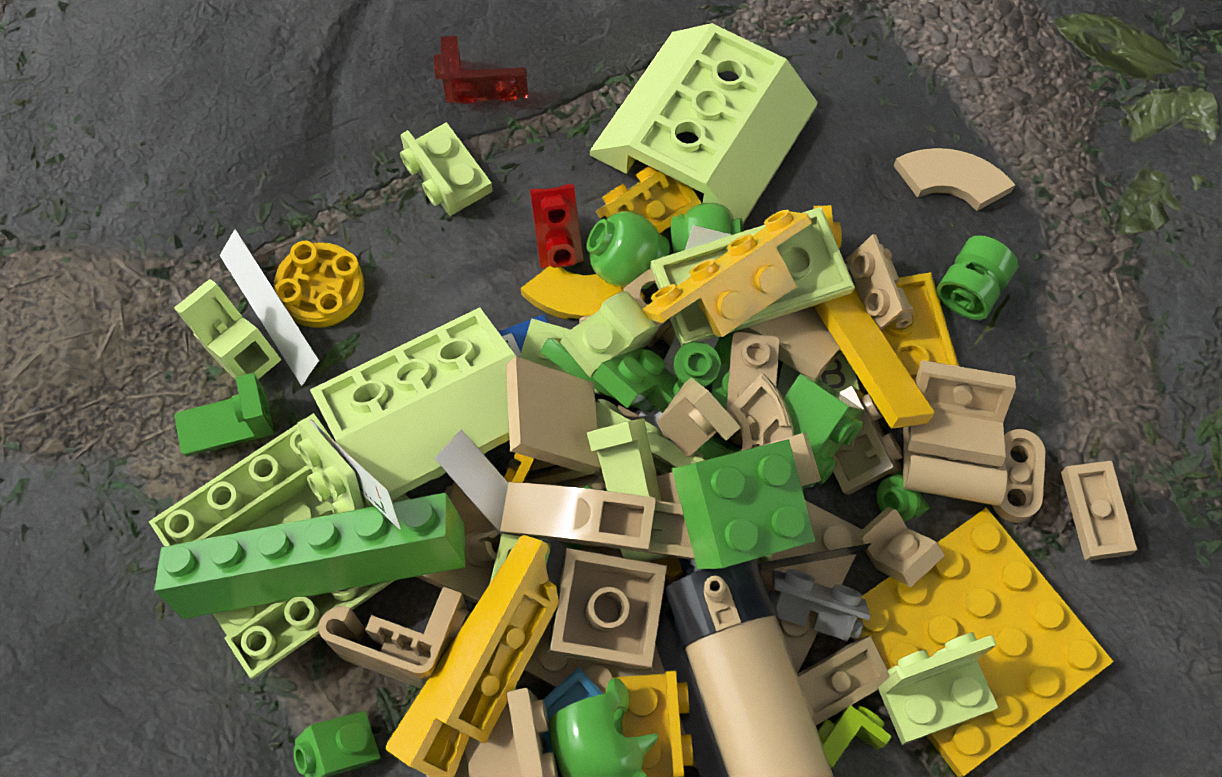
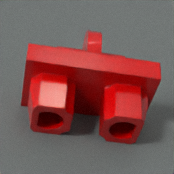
(556, 226)

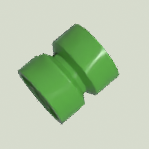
(977, 277)

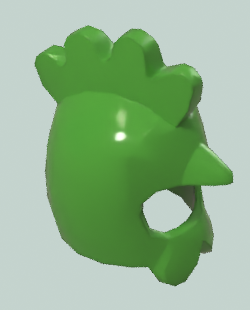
(590, 737)

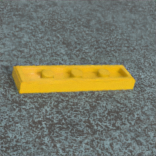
(875, 362)

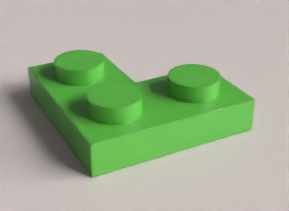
(638, 377)

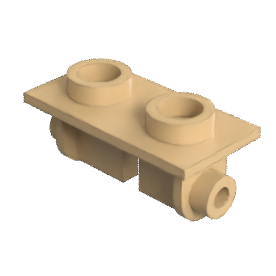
(876, 284)

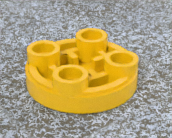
(319, 284)

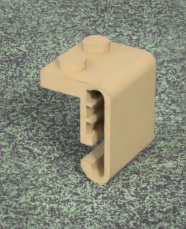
(965, 437)
(403, 652)
(515, 743)

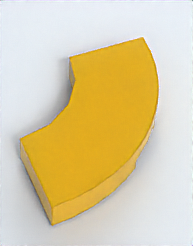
(568, 293)

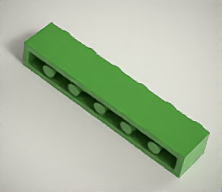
(311, 557)

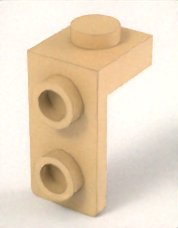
(748, 359)

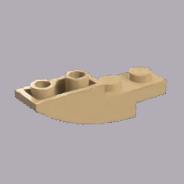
(596, 519)

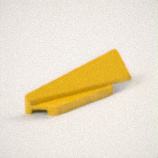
(480, 665)

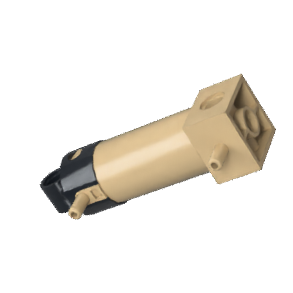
(745, 672)

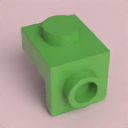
(335, 746)

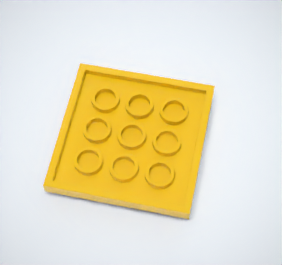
(988, 590)

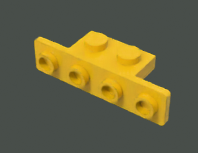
(738, 281)

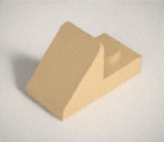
(695, 418)

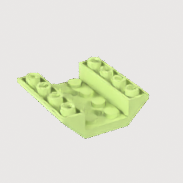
(740, 123)
(417, 397)
(251, 495)

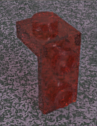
(476, 85)

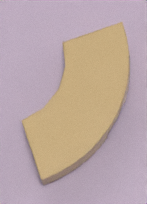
(954, 174)
(762, 414)

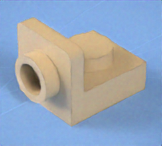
(897, 549)

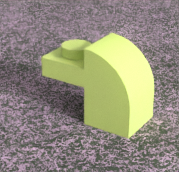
(610, 332)
(225, 333)

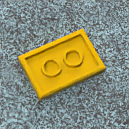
(928, 334)

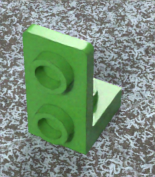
(227, 421)

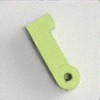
(627, 466)

